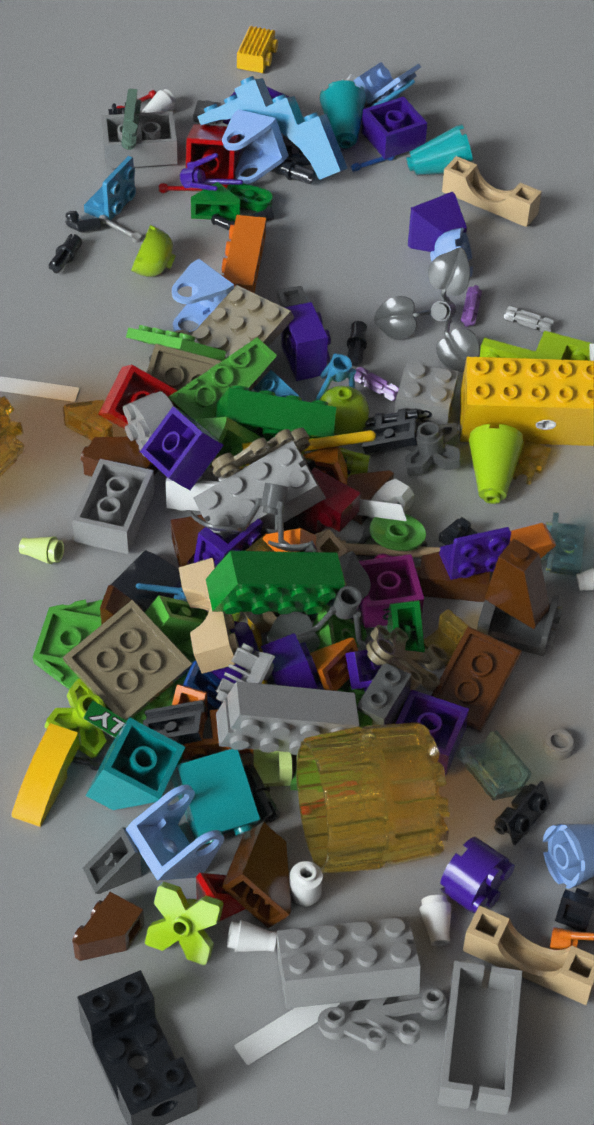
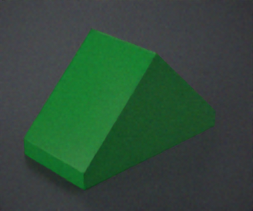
(209, 202)
(408, 618)

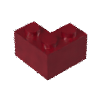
(335, 511)

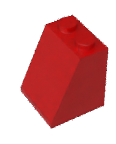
(207, 140)

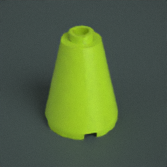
(495, 459)

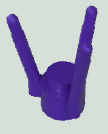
(195, 177)

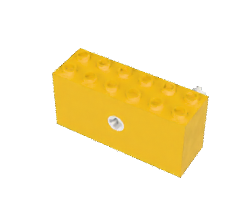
(539, 397)

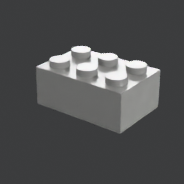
(154, 144)
(113, 506)

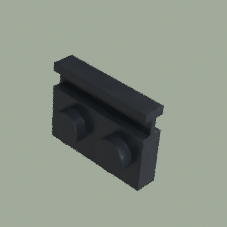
(179, 722)

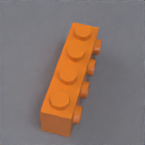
(244, 251)

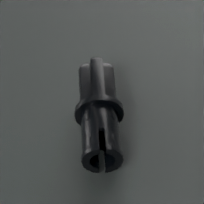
(294, 171)
(65, 253)
(356, 342)
(261, 795)

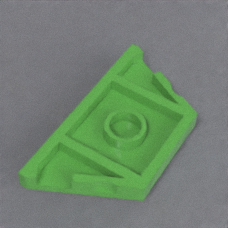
(61, 632)

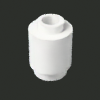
(305, 883)

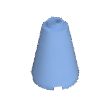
(570, 853)

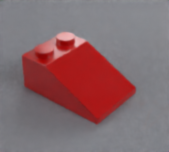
(128, 387)

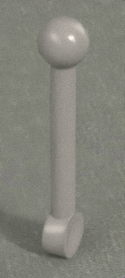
(136, 237)

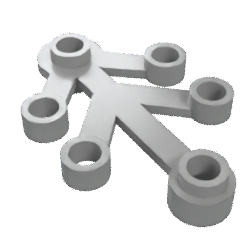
(342, 1021)

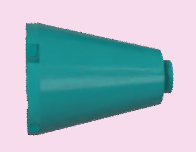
(344, 108)
(439, 152)

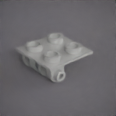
(257, 668)

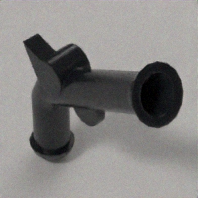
(225, 223)

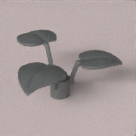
(397, 315)
(273, 503)
(344, 607)

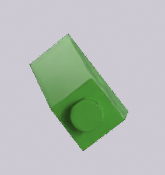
(175, 618)

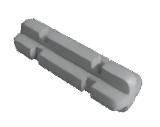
(528, 319)

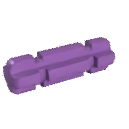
(471, 306)
(376, 383)

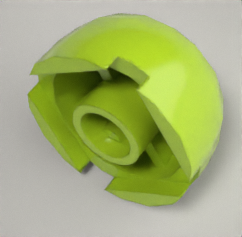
(154, 253)
(351, 409)

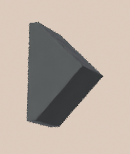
(114, 863)

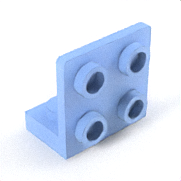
(379, 83)

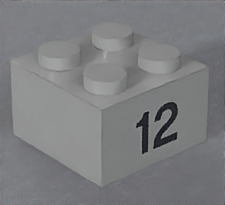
(429, 391)

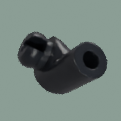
(81, 225)

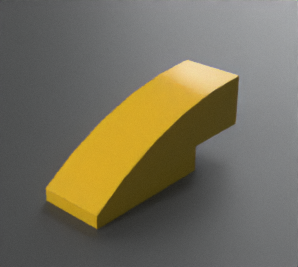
(46, 774)

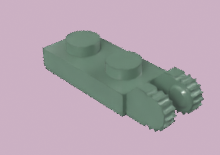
(131, 121)

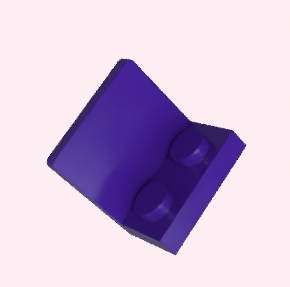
(214, 546)
(474, 553)

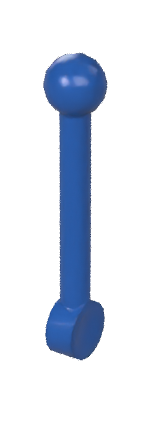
(356, 166)

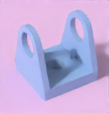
(261, 142)
(207, 292)
(164, 843)

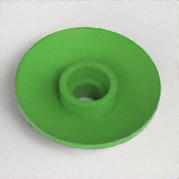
(398, 534)

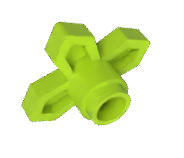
(90, 737)
(184, 922)

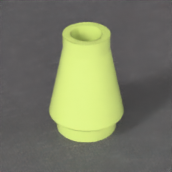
(43, 548)

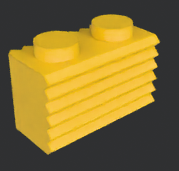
(257, 49)

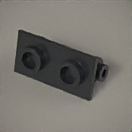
(530, 804)

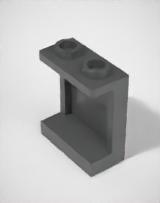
(517, 634)
(386, 695)

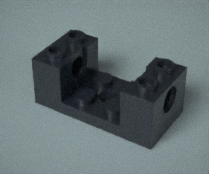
(124, 1025)

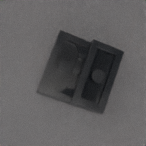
(147, 570)

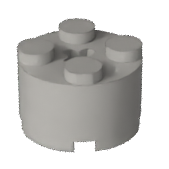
(145, 416)

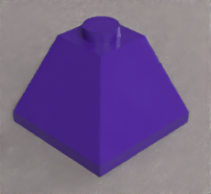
(432, 220)

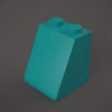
(135, 767)
(221, 794)

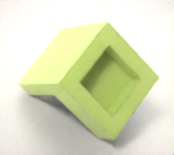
(273, 767)

